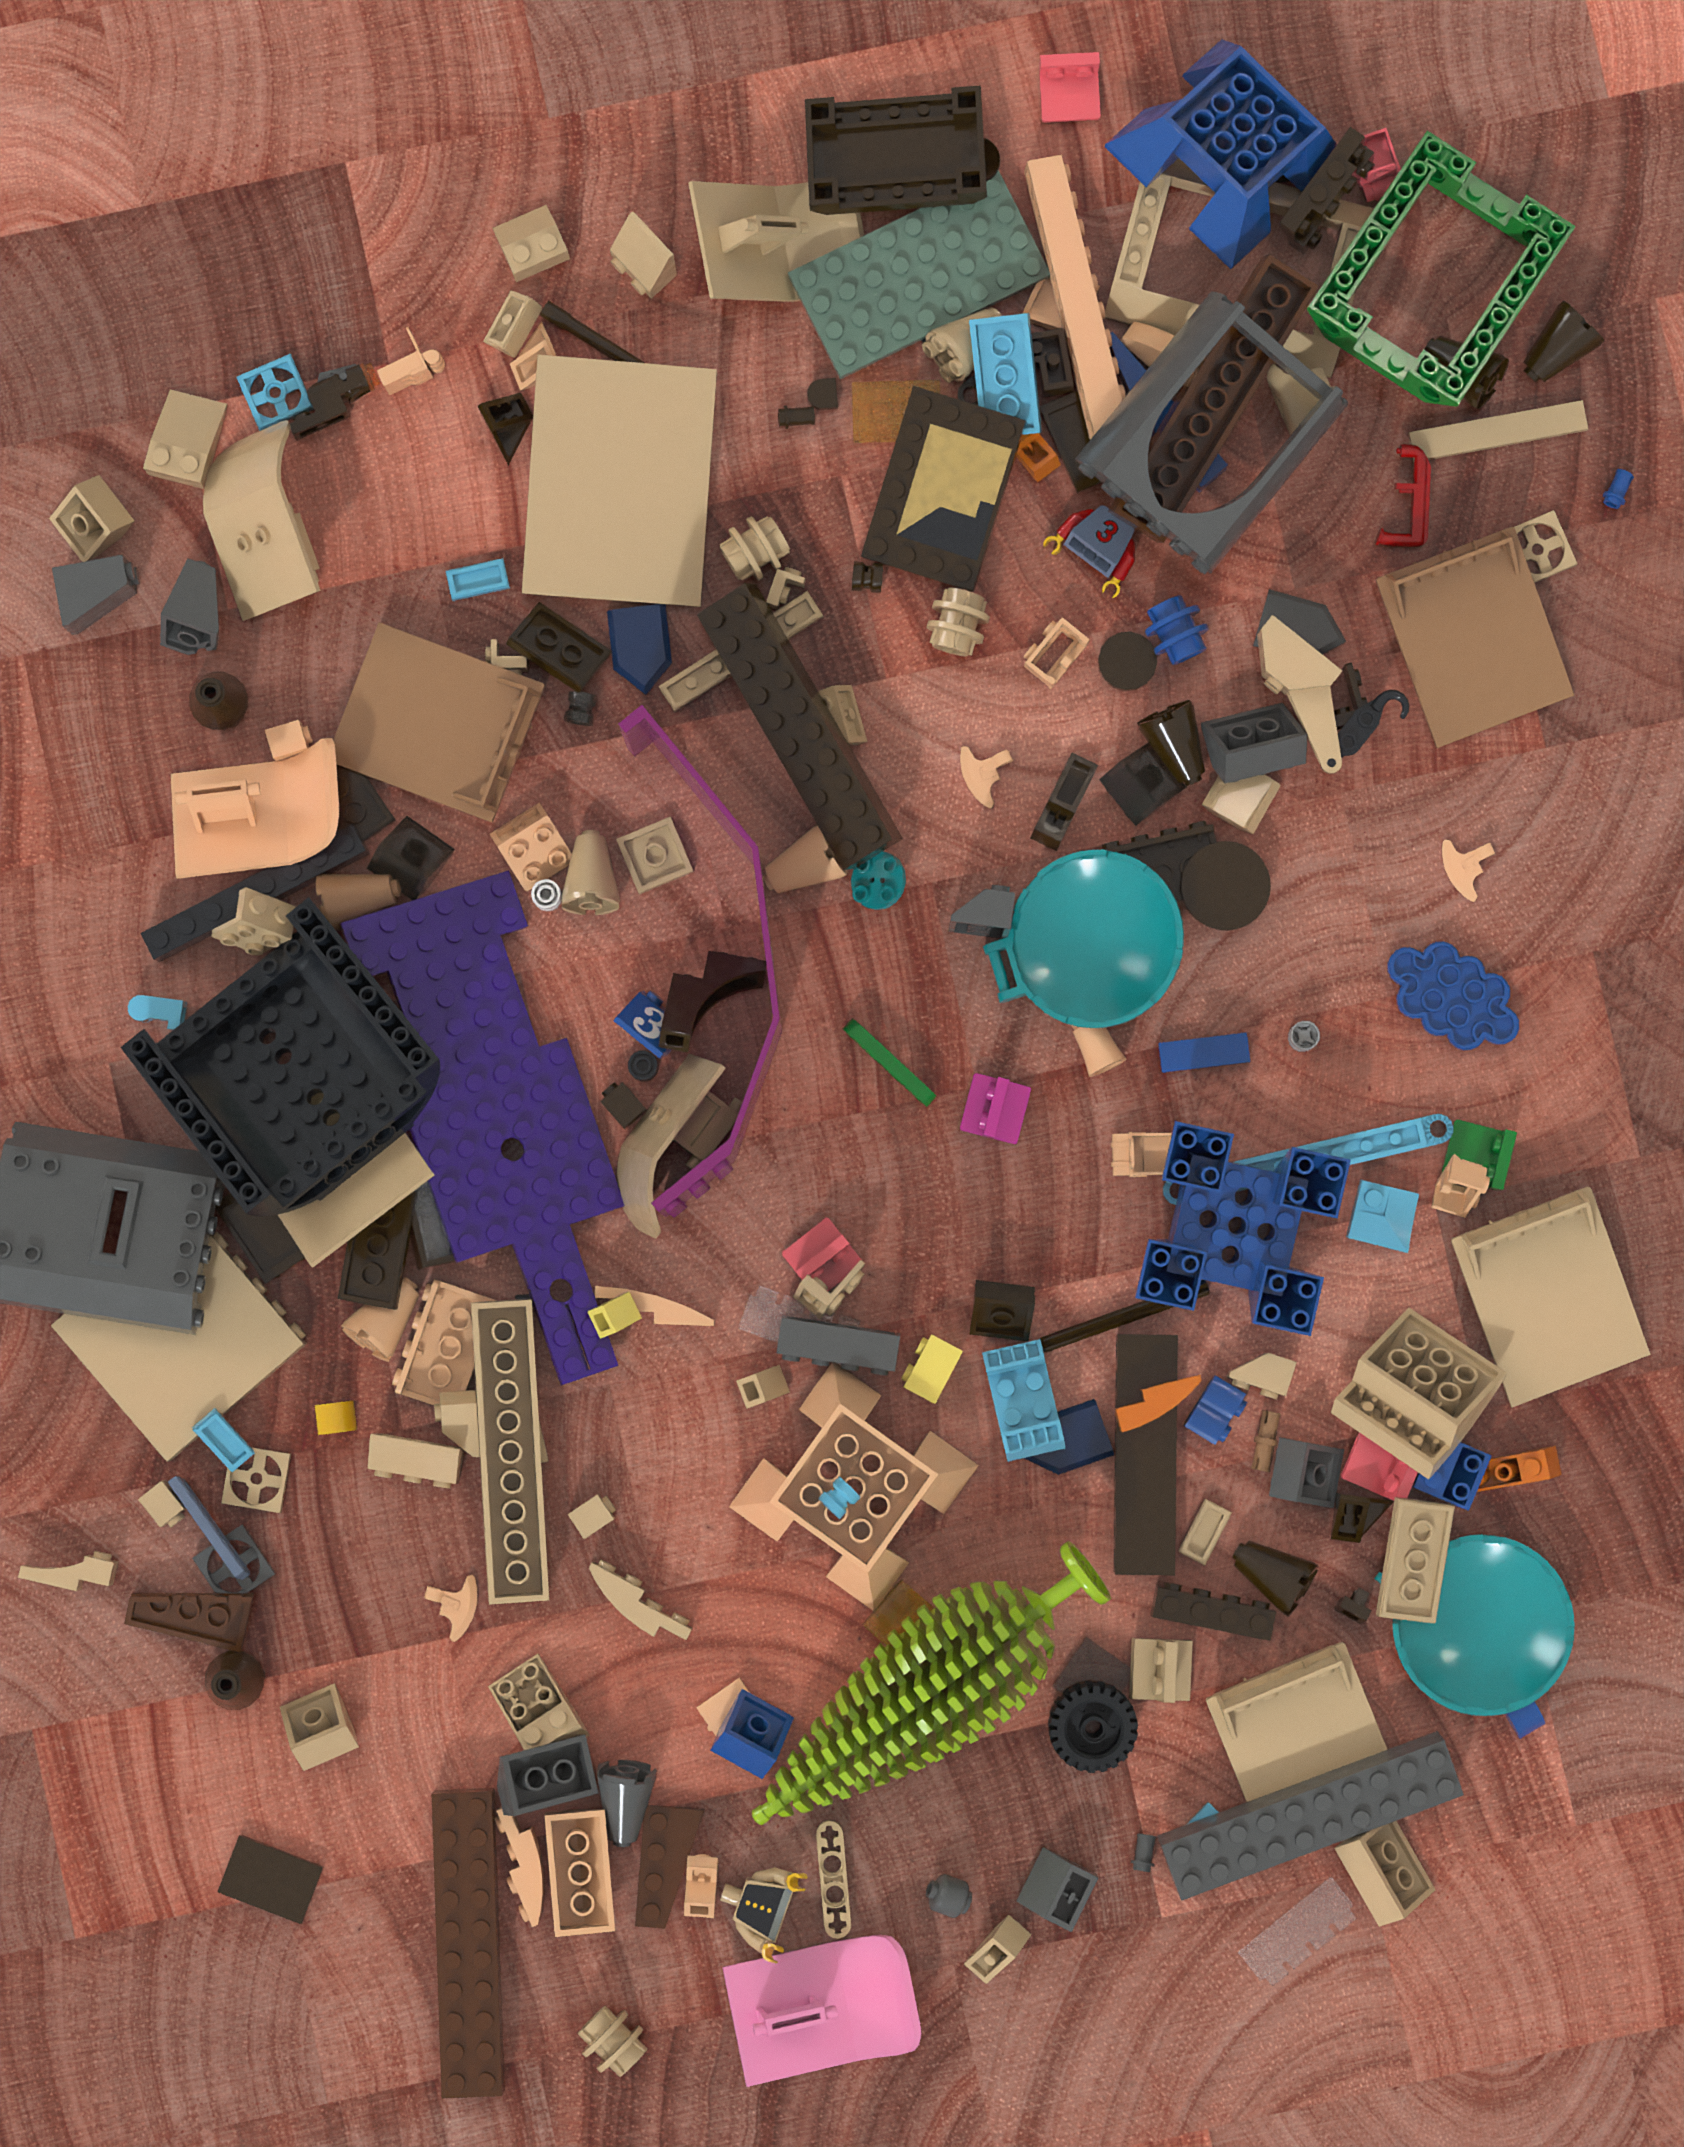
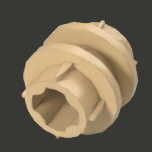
(754, 548)
(958, 621)
(612, 2041)

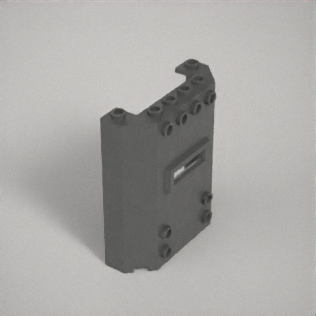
(57, 1215)

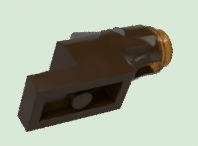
(331, 394)

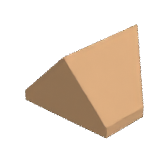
(526, 363)

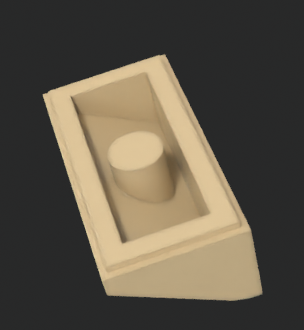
(513, 323)

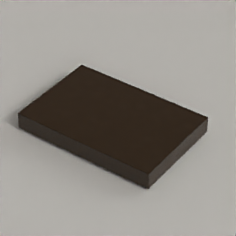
(559, 647)
(360, 804)
(270, 1879)

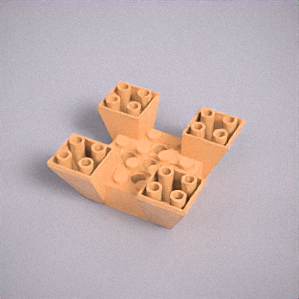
(861, 1537)

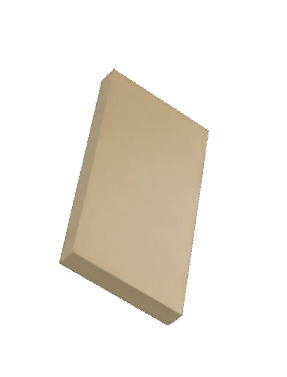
(1415, 1560)

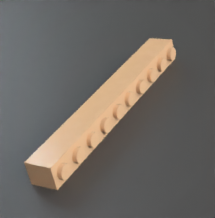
(1074, 289)

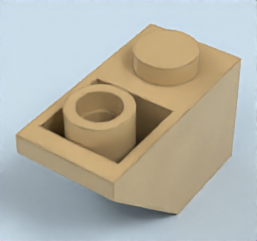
(1265, 1372)

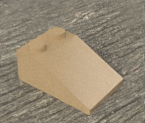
(642, 257)
(185, 439)

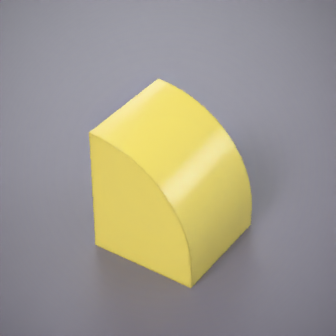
(614, 1315)

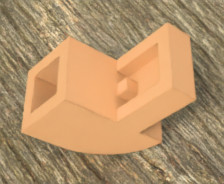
(701, 1886)

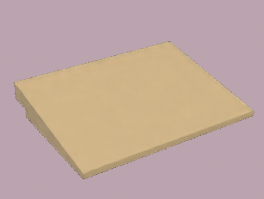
(619, 481)

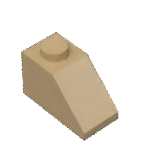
(459, 1419)
(998, 1949)

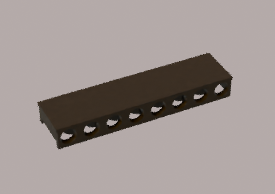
(1145, 1461)

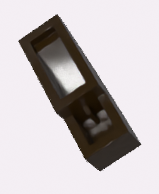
(1064, 801)

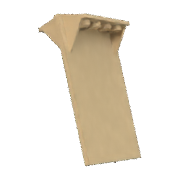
(359, 1200)
(1550, 1296)
(1295, 1722)

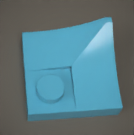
(1383, 1216)

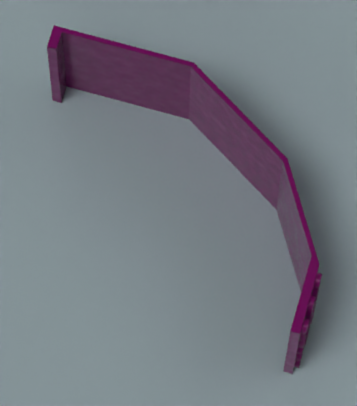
(639, 732)

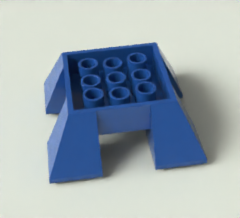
(1237, 136)
(1277, 1293)

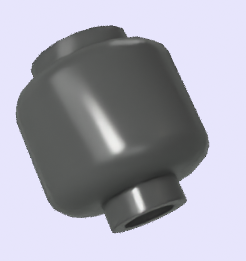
(949, 1896)

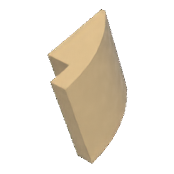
(1418, 1392)

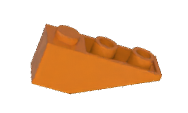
(1521, 1468)

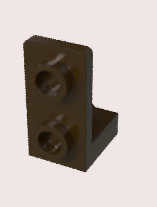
(1353, 680)

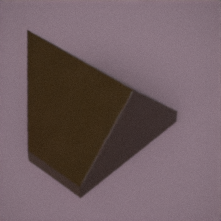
(507, 422)
(1355, 1516)

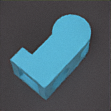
(151, 1008)

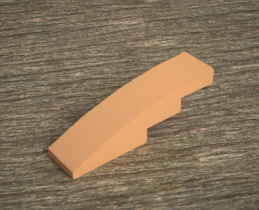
(664, 1310)

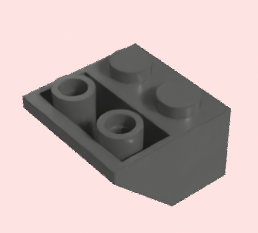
(1057, 1889)

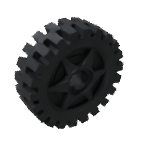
(1098, 1749)

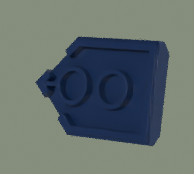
(640, 644)
(1083, 1437)

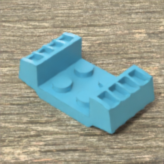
(1023, 1400)

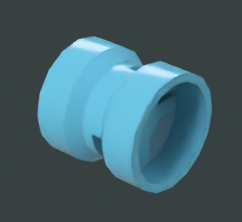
(838, 1499)

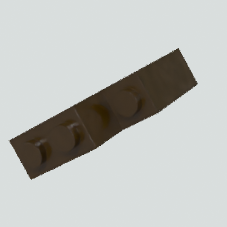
(694, 996)

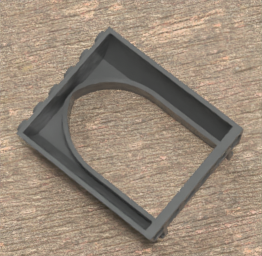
(1121, 445)

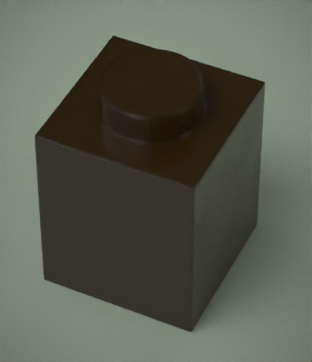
(622, 1104)

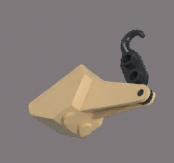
(1306, 678)

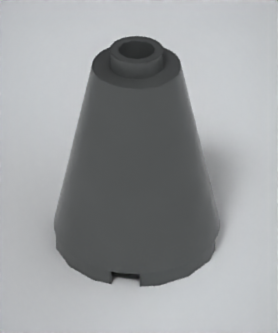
(625, 1797)

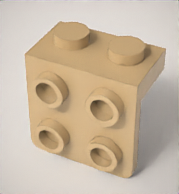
(258, 923)

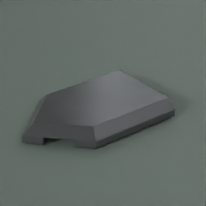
(1304, 617)

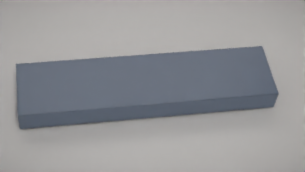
(209, 1527)

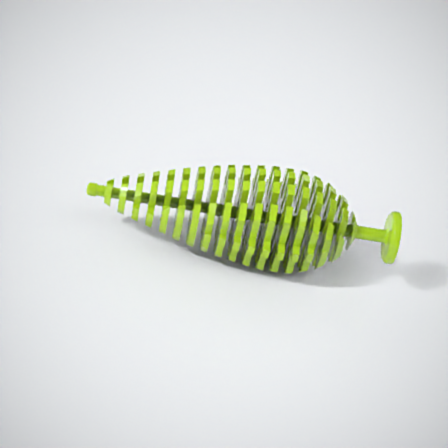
(929, 1688)

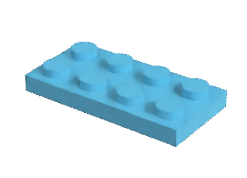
(1006, 367)

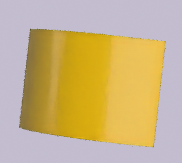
(335, 1417)

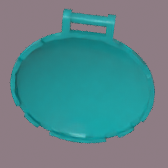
(1092, 940)
(1497, 1629)

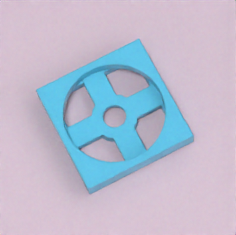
(260, 398)

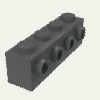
(839, 1344)

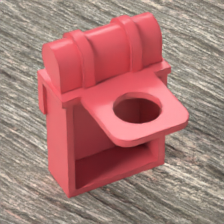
(1385, 166)

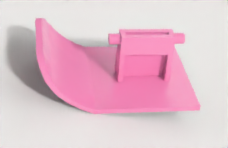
(822, 2007)

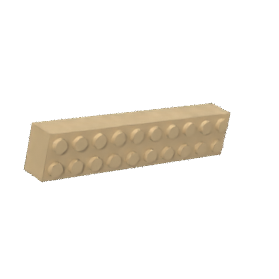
(510, 1451)

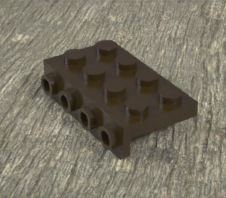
(1168, 852)

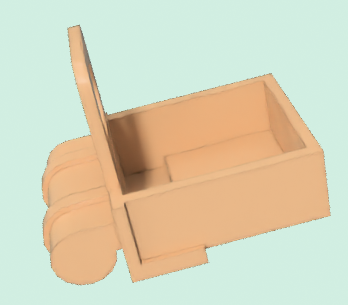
(411, 369)
(1139, 1153)

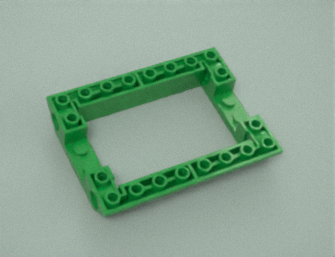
(1449, 172)

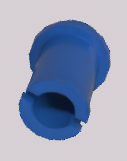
(1615, 495)

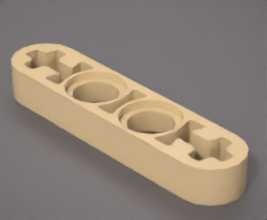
(836, 1878)

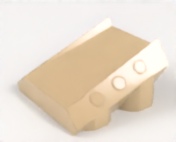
(1242, 801)

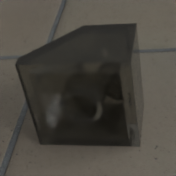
(1141, 784)
(411, 857)

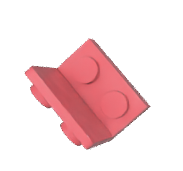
(1069, 87)
(1378, 1470)

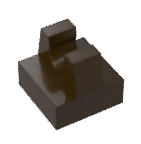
(1354, 1606)

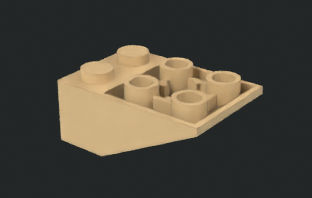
(536, 1705)

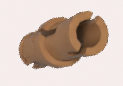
(1265, 1441)

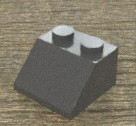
(1306, 1472)

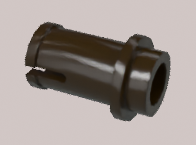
(796, 416)

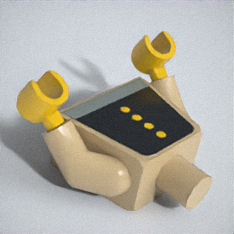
(762, 1907)

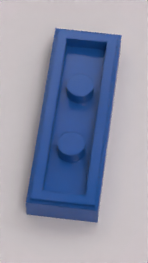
(1204, 1052)

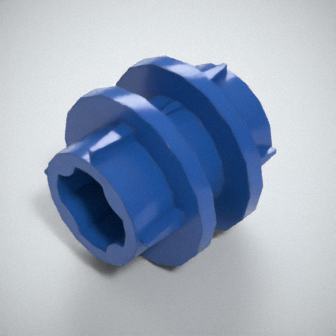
(1176, 630)

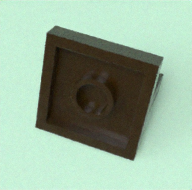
(1002, 1310)

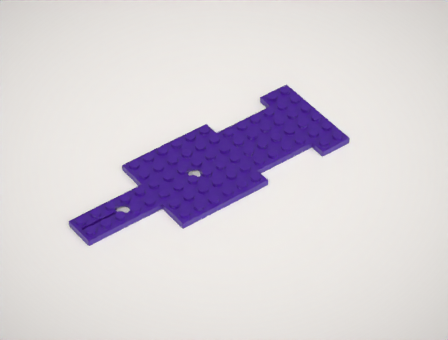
(493, 1087)

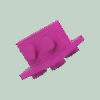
(995, 1108)

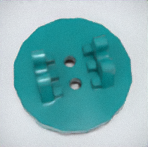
(878, 894)

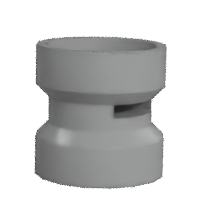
(1308, 1036)

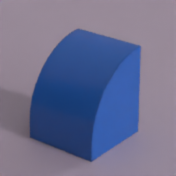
(1525, 1720)

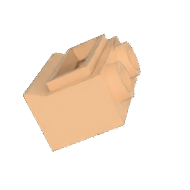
(1051, 633)
(1455, 1198)

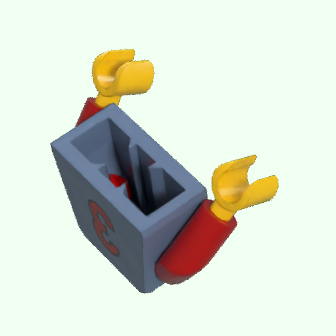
(1099, 541)

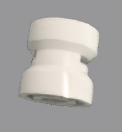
(550, 897)

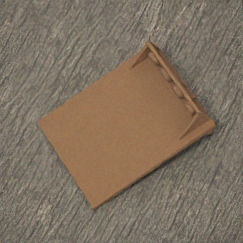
(1474, 637)
(436, 722)

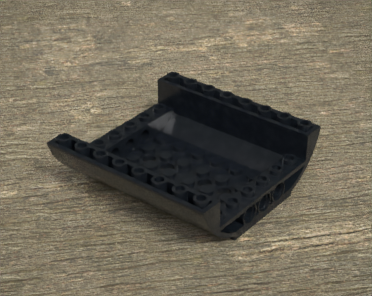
(257, 1114)

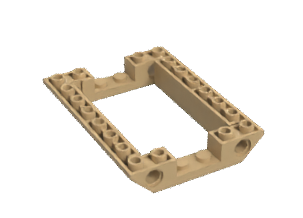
(1132, 303)

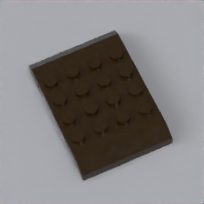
(895, 152)

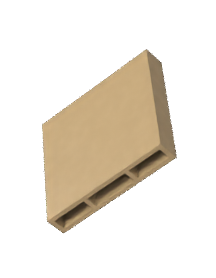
(177, 1378)

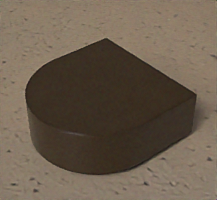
(823, 394)

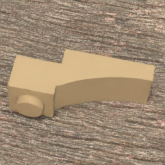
(95, 1569)

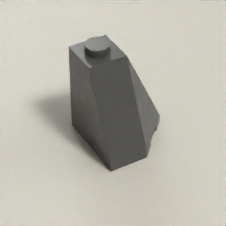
(191, 611)

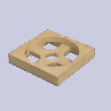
(1560, 540)
(254, 1491)

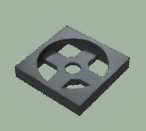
(248, 1556)

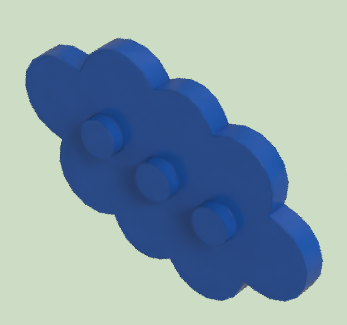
(1453, 996)

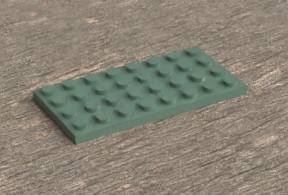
(917, 277)

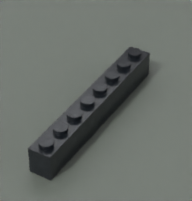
(277, 882)

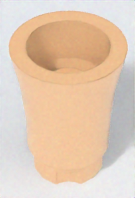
(1098, 1049)

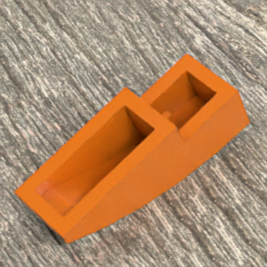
(1037, 456)
(1155, 1403)

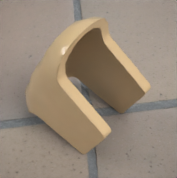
(1291, 397)

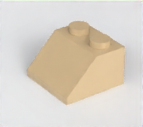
(531, 243)
(91, 518)
(318, 1727)

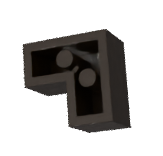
(1052, 362)

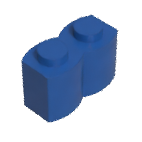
(1215, 1410)

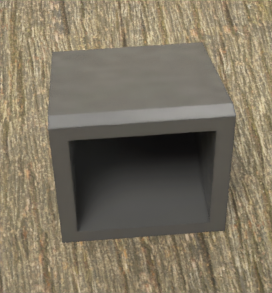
(93, 589)

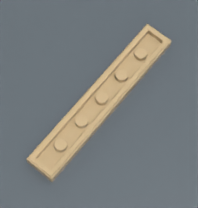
(1501, 430)
(712, 670)

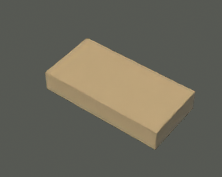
(1204, 1531)

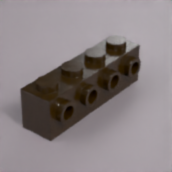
(1212, 1612)

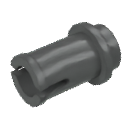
(1144, 1853)

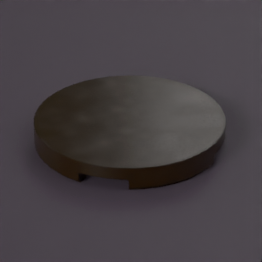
(1225, 886)

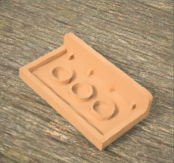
(442, 1346)

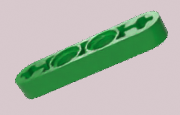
(889, 1062)

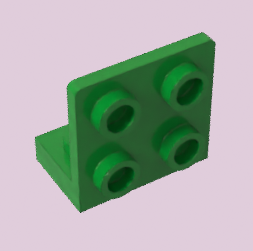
(1483, 1146)

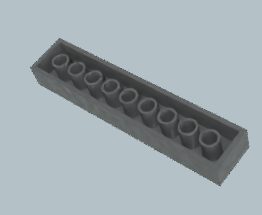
(1310, 1815)

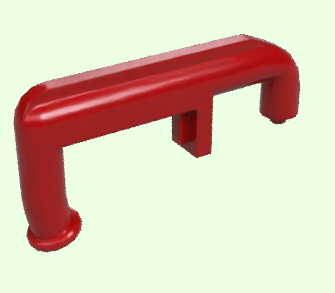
(1419, 501)

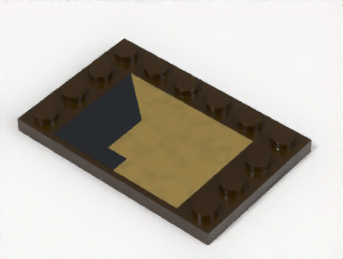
(943, 488)

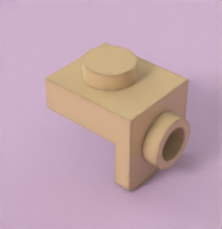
(512, 663)

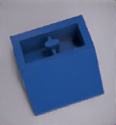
(1457, 1477)

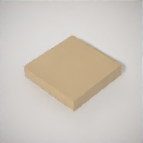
(654, 855)

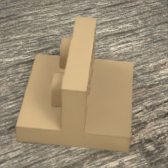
(1160, 1669)

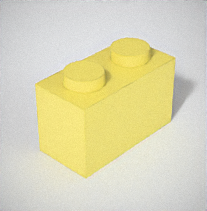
(932, 1368)

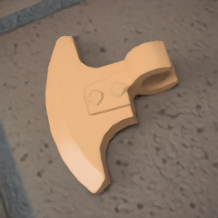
(982, 774)
(1464, 867)
(456, 1605)

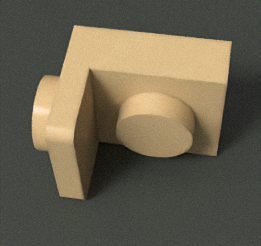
(779, 591)

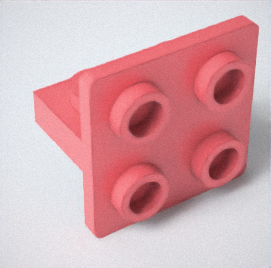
(822, 1254)

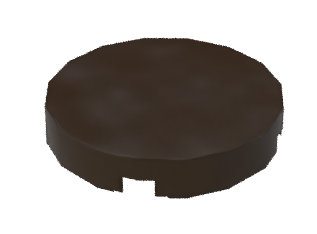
(1127, 661)

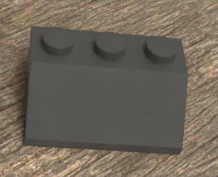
(1254, 742)
(545, 1776)

